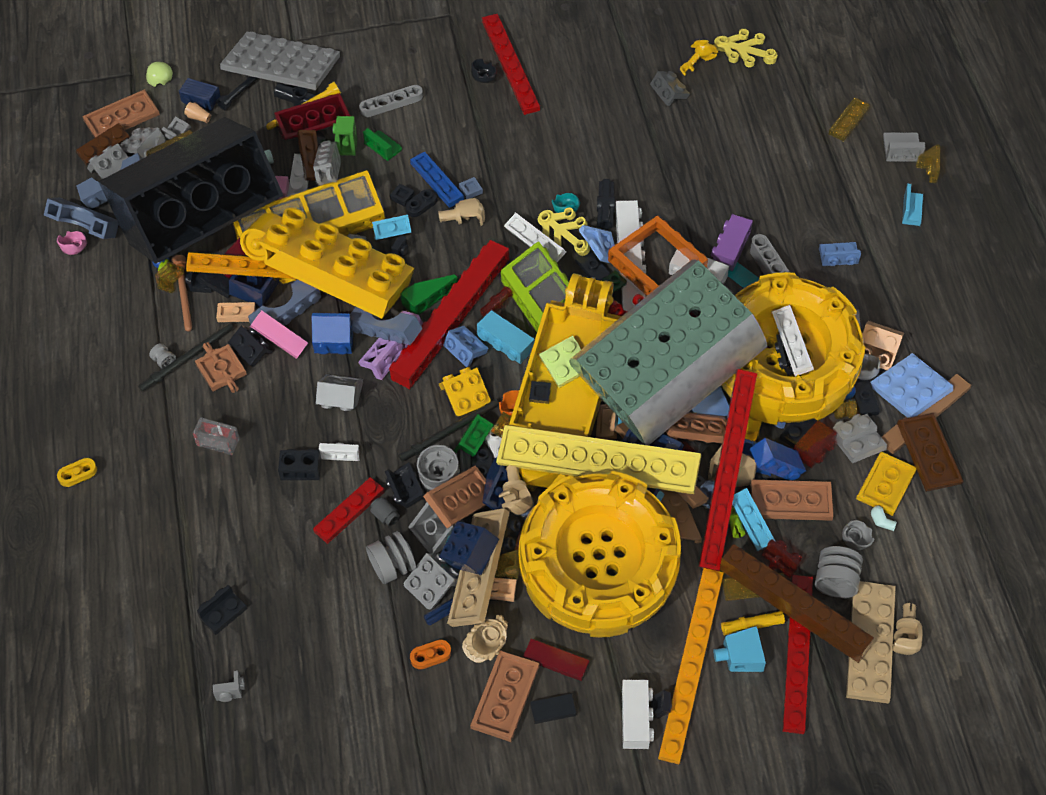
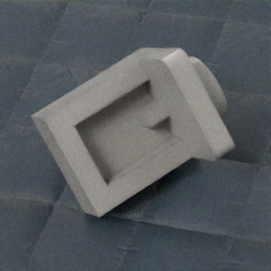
(175, 128)
(227, 691)

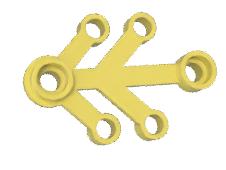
(727, 43)
(561, 229)

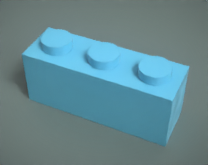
(505, 337)

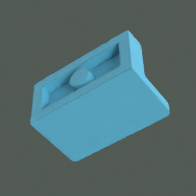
(912, 207)
(391, 227)

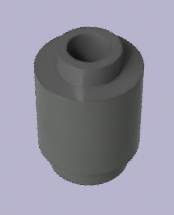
(384, 511)

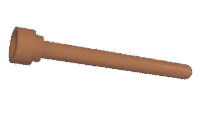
(180, 260)

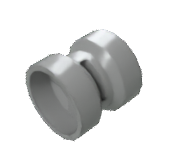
(162, 355)

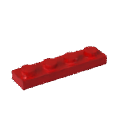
(348, 510)

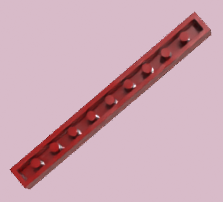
(449, 314)

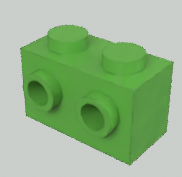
(345, 135)

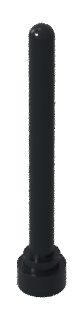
(225, 101)

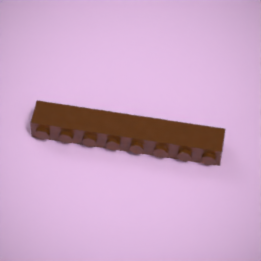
(796, 603)

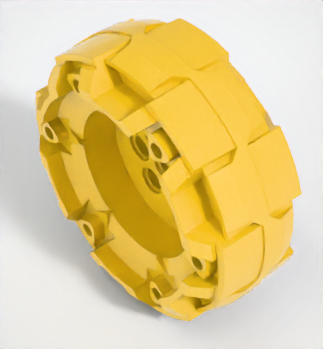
(831, 339)
(591, 509)

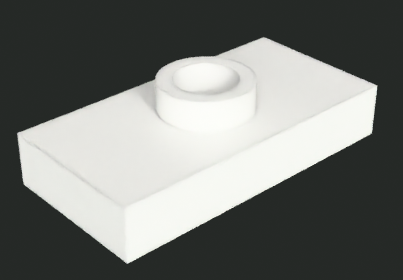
(339, 452)

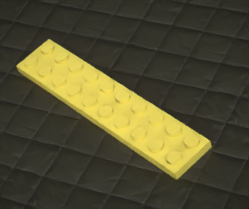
(586, 455)

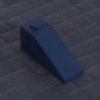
(494, 484)

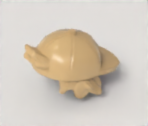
(485, 639)

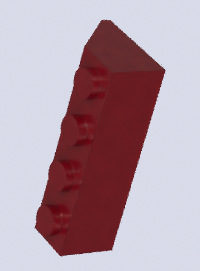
(310, 116)

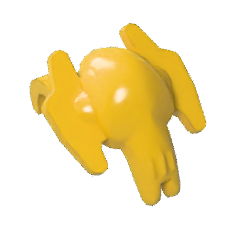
(702, 50)

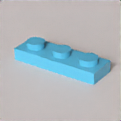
(752, 519)

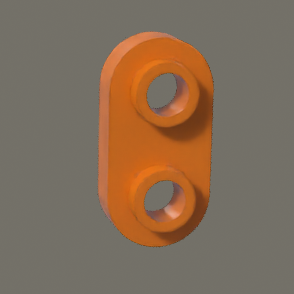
(429, 653)

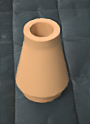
(196, 112)

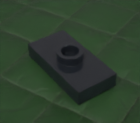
(592, 266)
(865, 398)

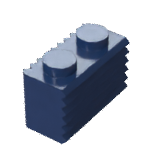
(200, 93)

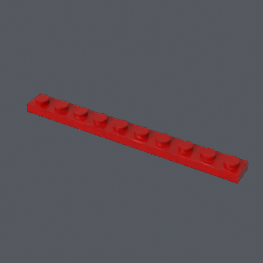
(727, 470)

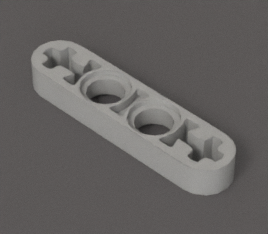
(391, 102)

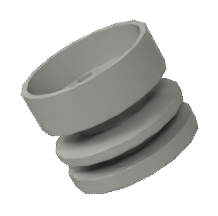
(436, 461)
(394, 556)
(838, 572)

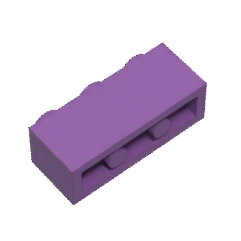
(732, 241)

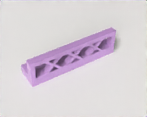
(384, 356)

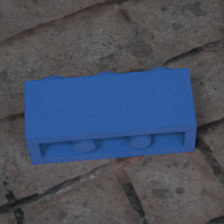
(778, 459)

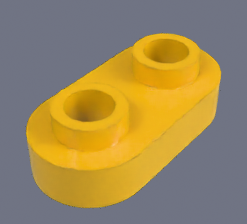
(77, 472)

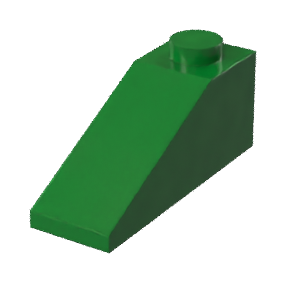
(425, 294)

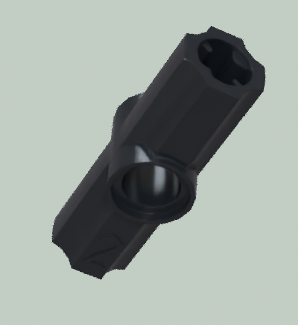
(296, 95)
(605, 204)

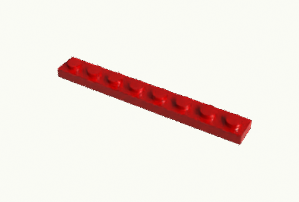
(510, 64)
(797, 668)

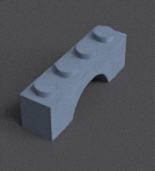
(91, 191)
(95, 222)
(303, 297)
(401, 329)

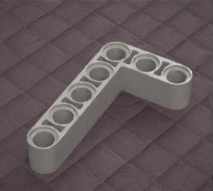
(766, 255)

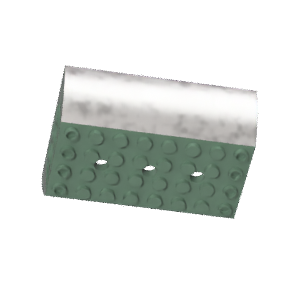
(674, 373)

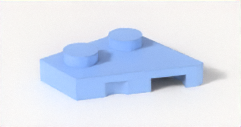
(598, 240)

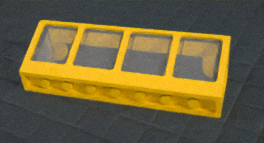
(347, 204)

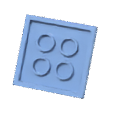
(911, 386)

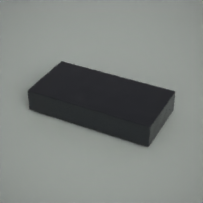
(553, 708)

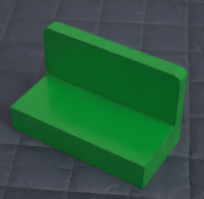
(381, 144)
(474, 435)

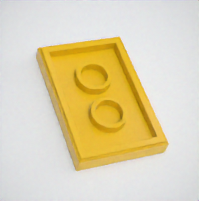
(886, 483)

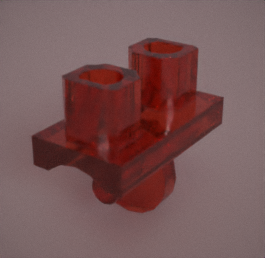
(780, 558)

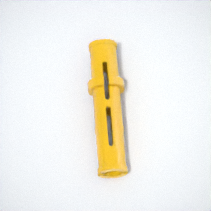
(745, 623)

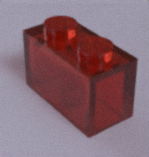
(816, 443)

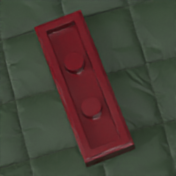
(556, 659)

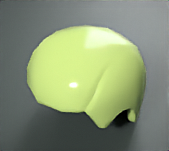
(159, 73)

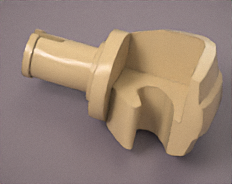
(466, 209)
(515, 493)
(909, 632)

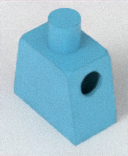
(742, 651)

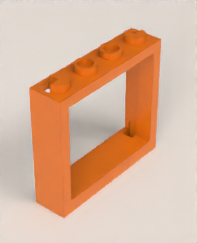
(631, 271)

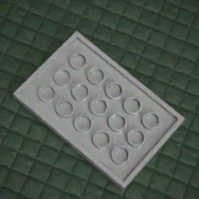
(280, 60)

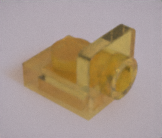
(167, 276)
(503, 420)

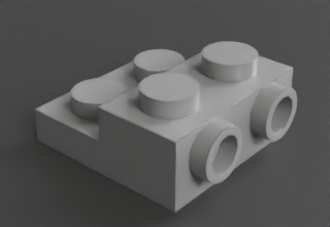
(859, 438)

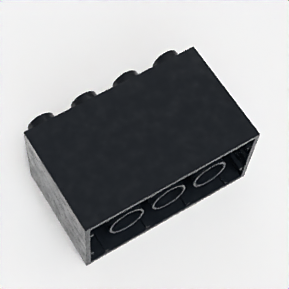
(191, 189)

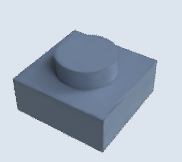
(470, 188)

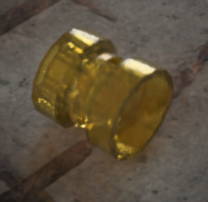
(846, 409)

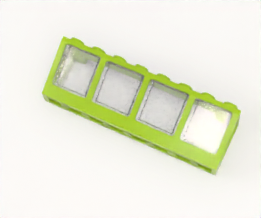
(534, 282)

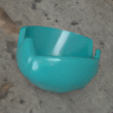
(564, 201)

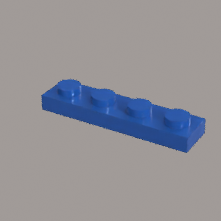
(437, 179)

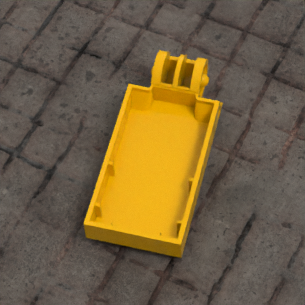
(328, 260)
(575, 404)

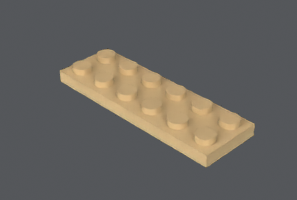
(474, 590)
(873, 613)

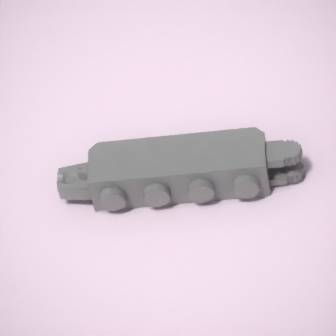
(327, 163)

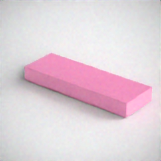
(278, 334)

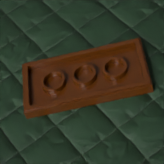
(929, 452)

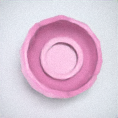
(72, 243)

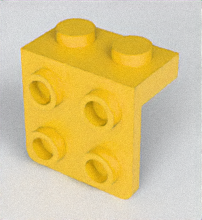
(465, 391)

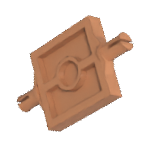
(220, 367)

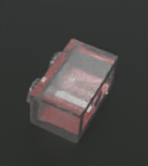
(216, 436)

